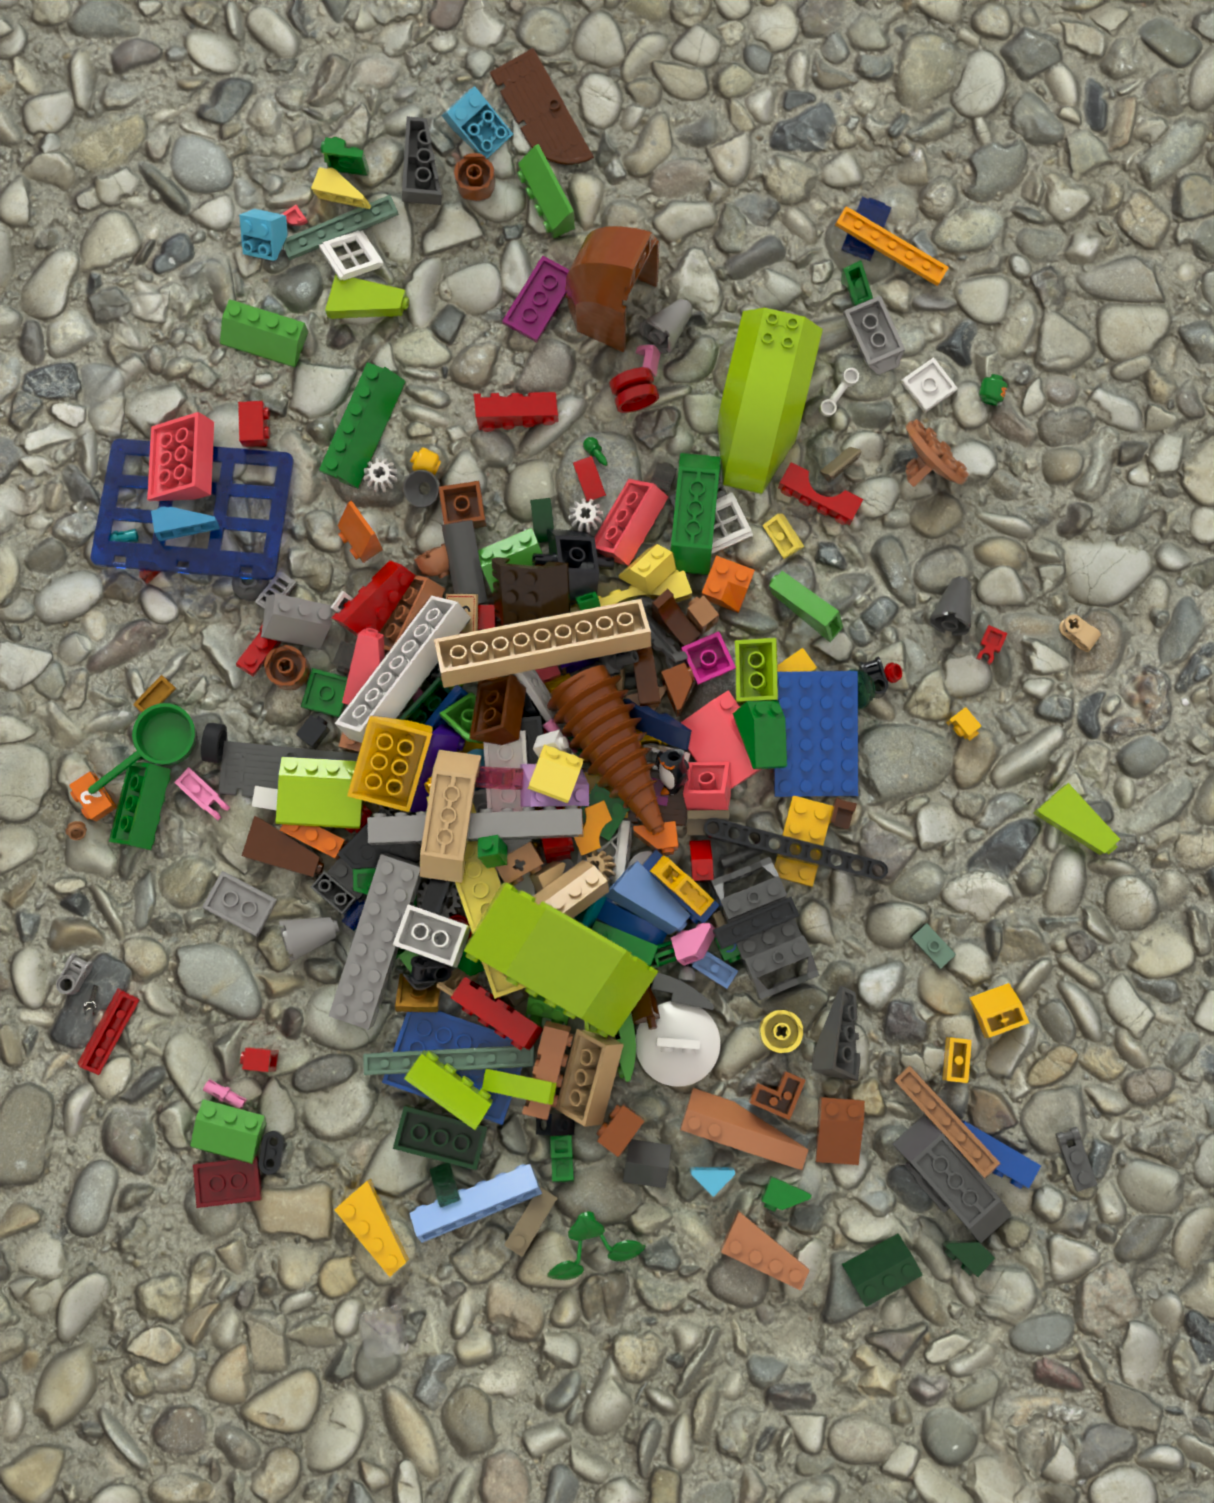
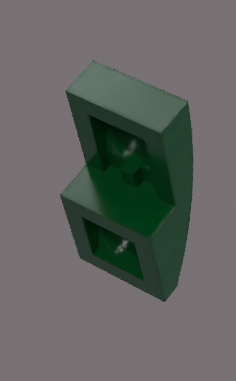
(542, 518)

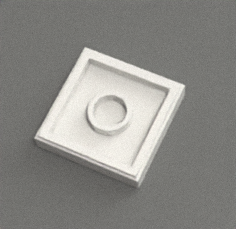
(929, 385)

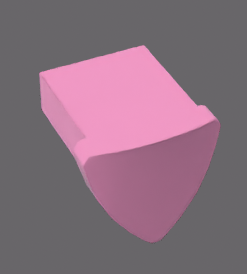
(651, 357)

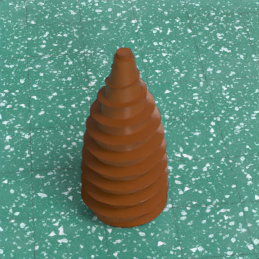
(608, 739)

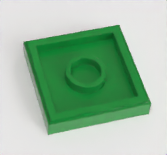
(325, 693)

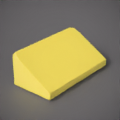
(783, 535)

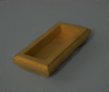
(155, 694)

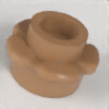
(76, 830)

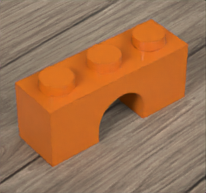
(317, 838)

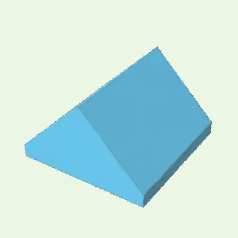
(712, 1178)

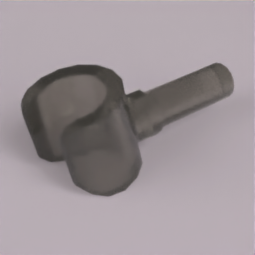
(91, 1003)

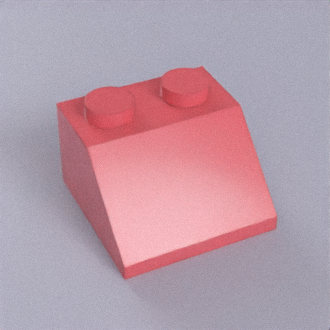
(708, 786)

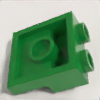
(344, 159)

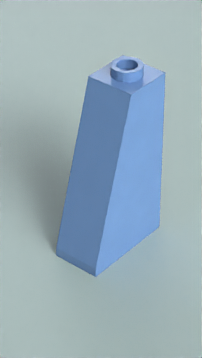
(648, 899)

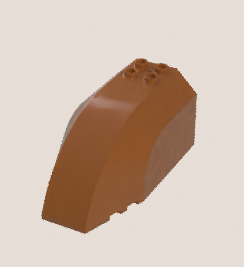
(604, 277)

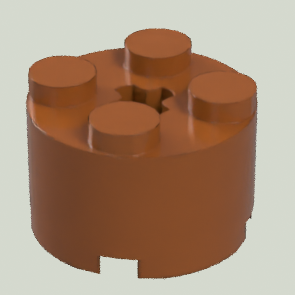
(475, 177)
(287, 656)

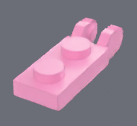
(200, 792)

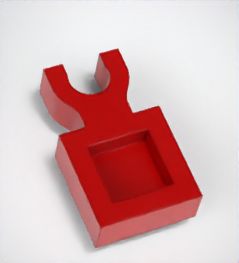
(992, 642)

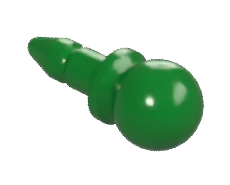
(592, 446)

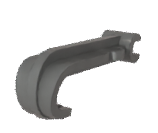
(659, 640)

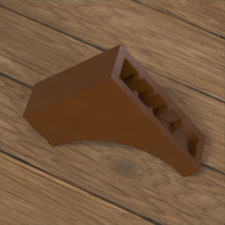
(672, 619)

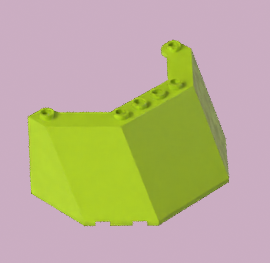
(559, 960)

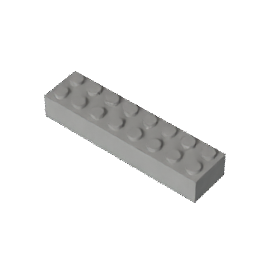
(372, 947)

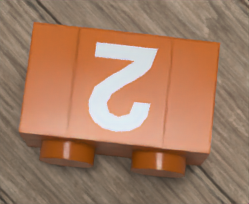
(94, 805)

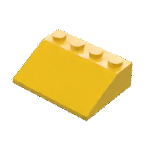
(390, 762)

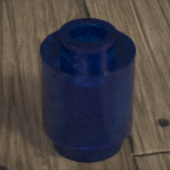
(353, 915)

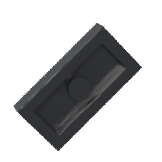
(436, 896)

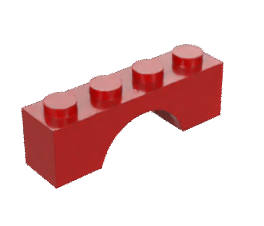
(841, 507)

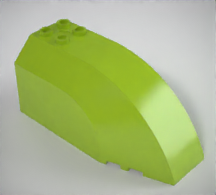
(764, 395)

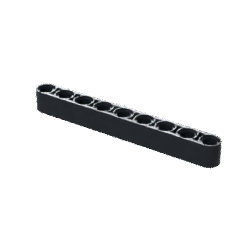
(805, 849)

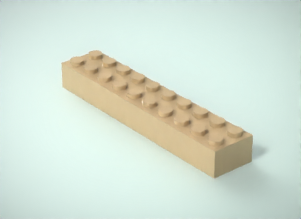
(542, 643)

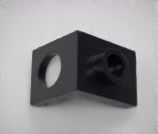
(556, 1125)

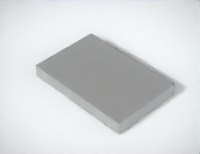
(240, 903)

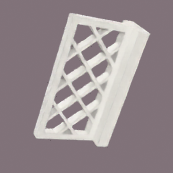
(623, 849)

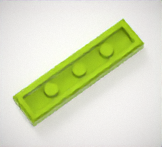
(519, 1086)

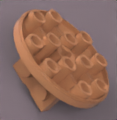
(932, 456)

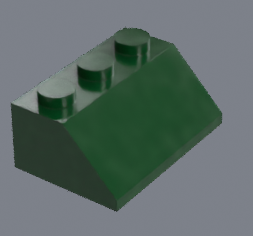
(882, 1269)

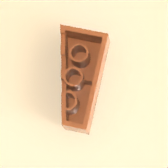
(549, 1063)
(757, 1249)

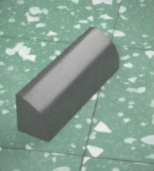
(464, 559)

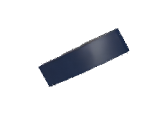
(660, 726)

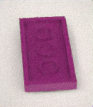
(538, 299)

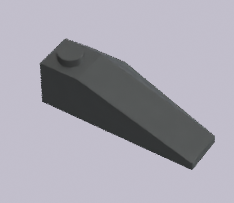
(836, 1047)

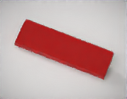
(108, 1031)

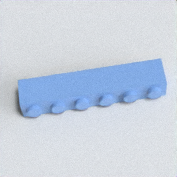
(476, 1203)

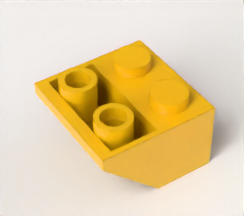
(998, 1010)

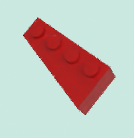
(515, 410)
(376, 600)
(497, 1014)

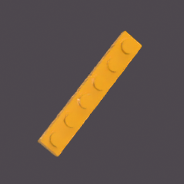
(891, 246)

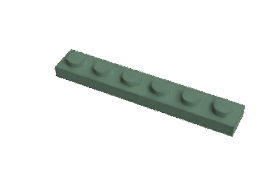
(341, 225)

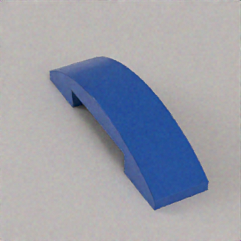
(630, 923)

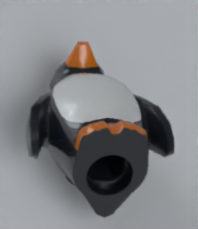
(672, 770)

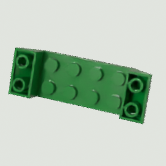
(695, 512)

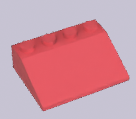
(181, 459)
(718, 738)

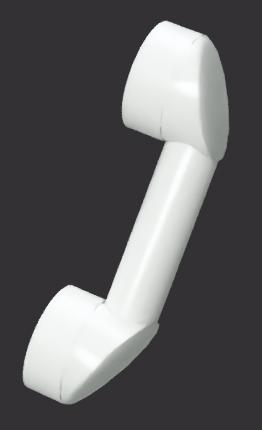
(848, 379)

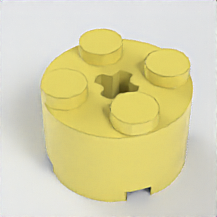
(793, 1031)

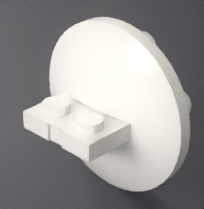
(680, 1047)

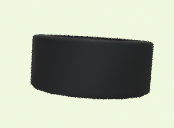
(213, 742)

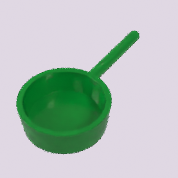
(161, 736)

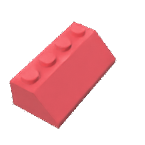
(629, 521)

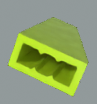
(364, 299)
(1075, 818)

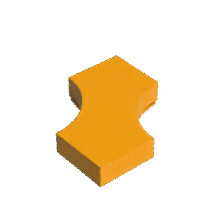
(596, 818)

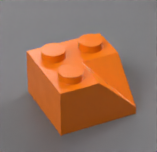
(727, 584)

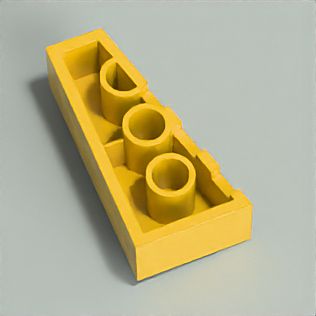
(373, 1227)

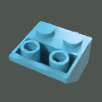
(262, 233)

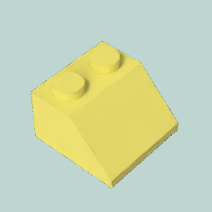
(649, 569)
(555, 773)

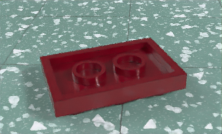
(226, 1182)

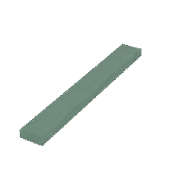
(458, 1058)

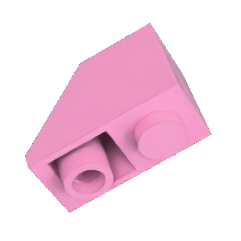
(693, 944)

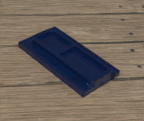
(877, 213)

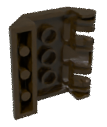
(529, 591)

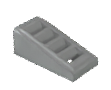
(260, 601)

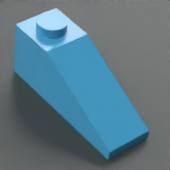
(176, 522)

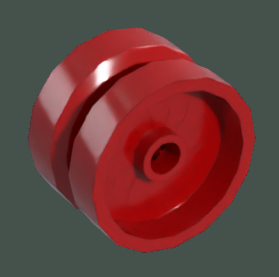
(634, 390)

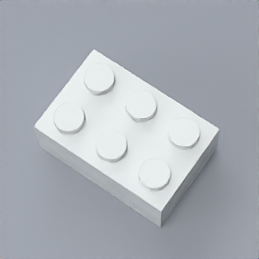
(432, 936)

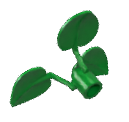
(586, 1228)

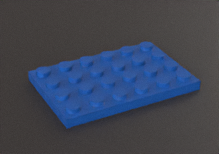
(819, 734)
(443, 1031)

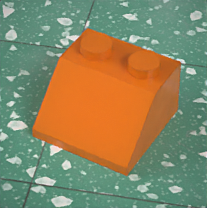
(664, 842)

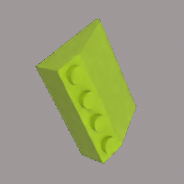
(316, 793)

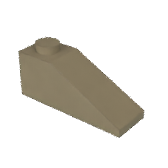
(530, 1222)

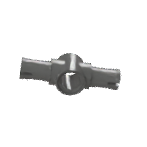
(615, 662)

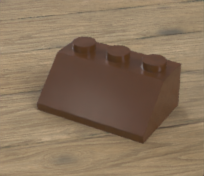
(498, 711)

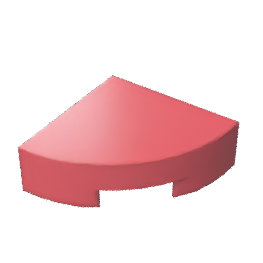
(295, 217)

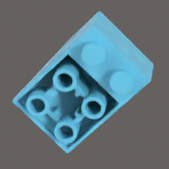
(477, 123)

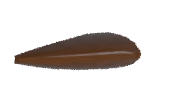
(646, 1010)

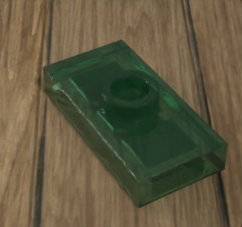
(445, 1184)

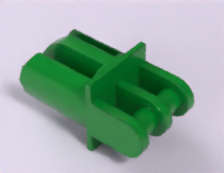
(664, 953)

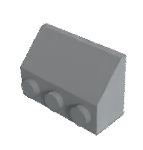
(296, 620)

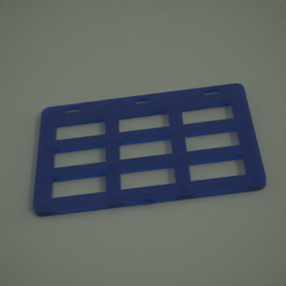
(201, 561)

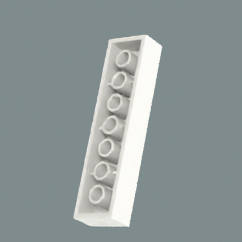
(403, 667)

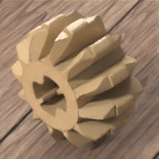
(604, 861)

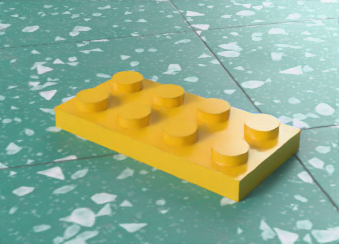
(807, 822)

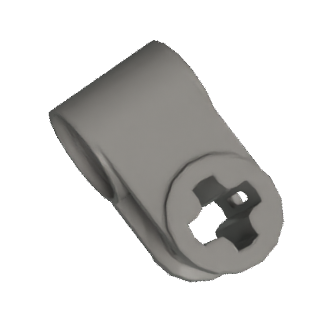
(73, 973)

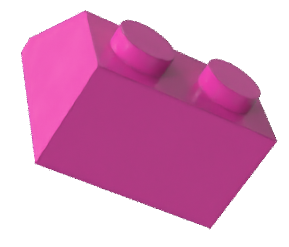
(708, 658)

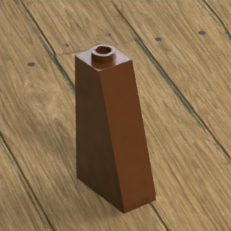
(277, 849)

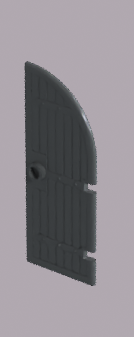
(258, 764)

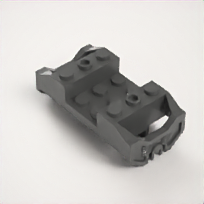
(770, 948)

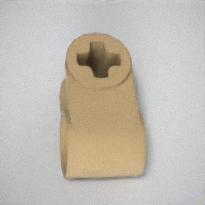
(1081, 634)

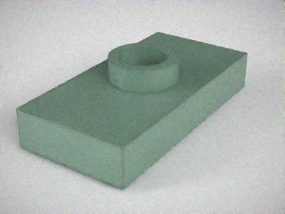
(933, 946)

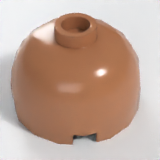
(434, 562)

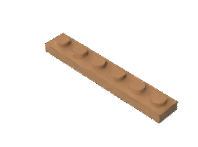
(947, 1122)

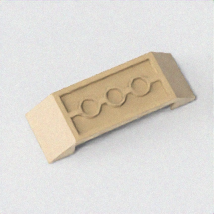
(448, 816)

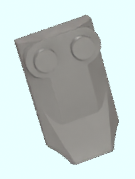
(875, 335)

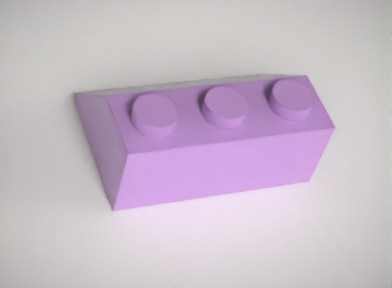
(531, 798)

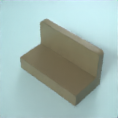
(697, 818)

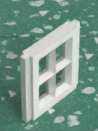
(366, 248)
(737, 536)

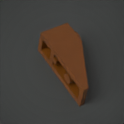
(646, 677)

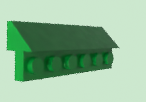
(362, 425)

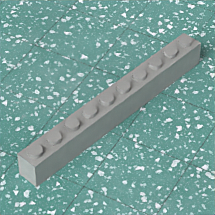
(506, 824)

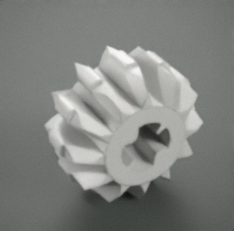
(377, 469)
(594, 514)

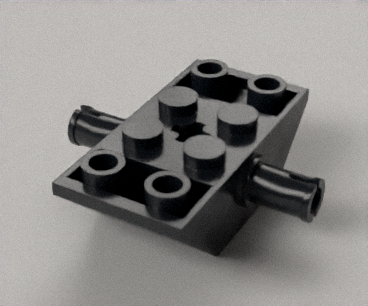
(580, 553)

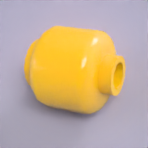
(425, 460)

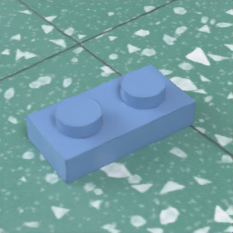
(715, 969)

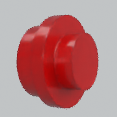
(893, 672)

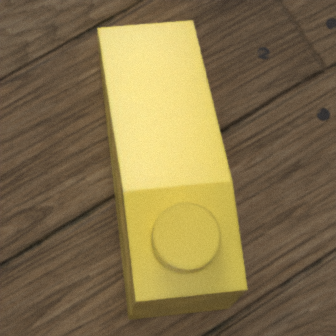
(333, 187)

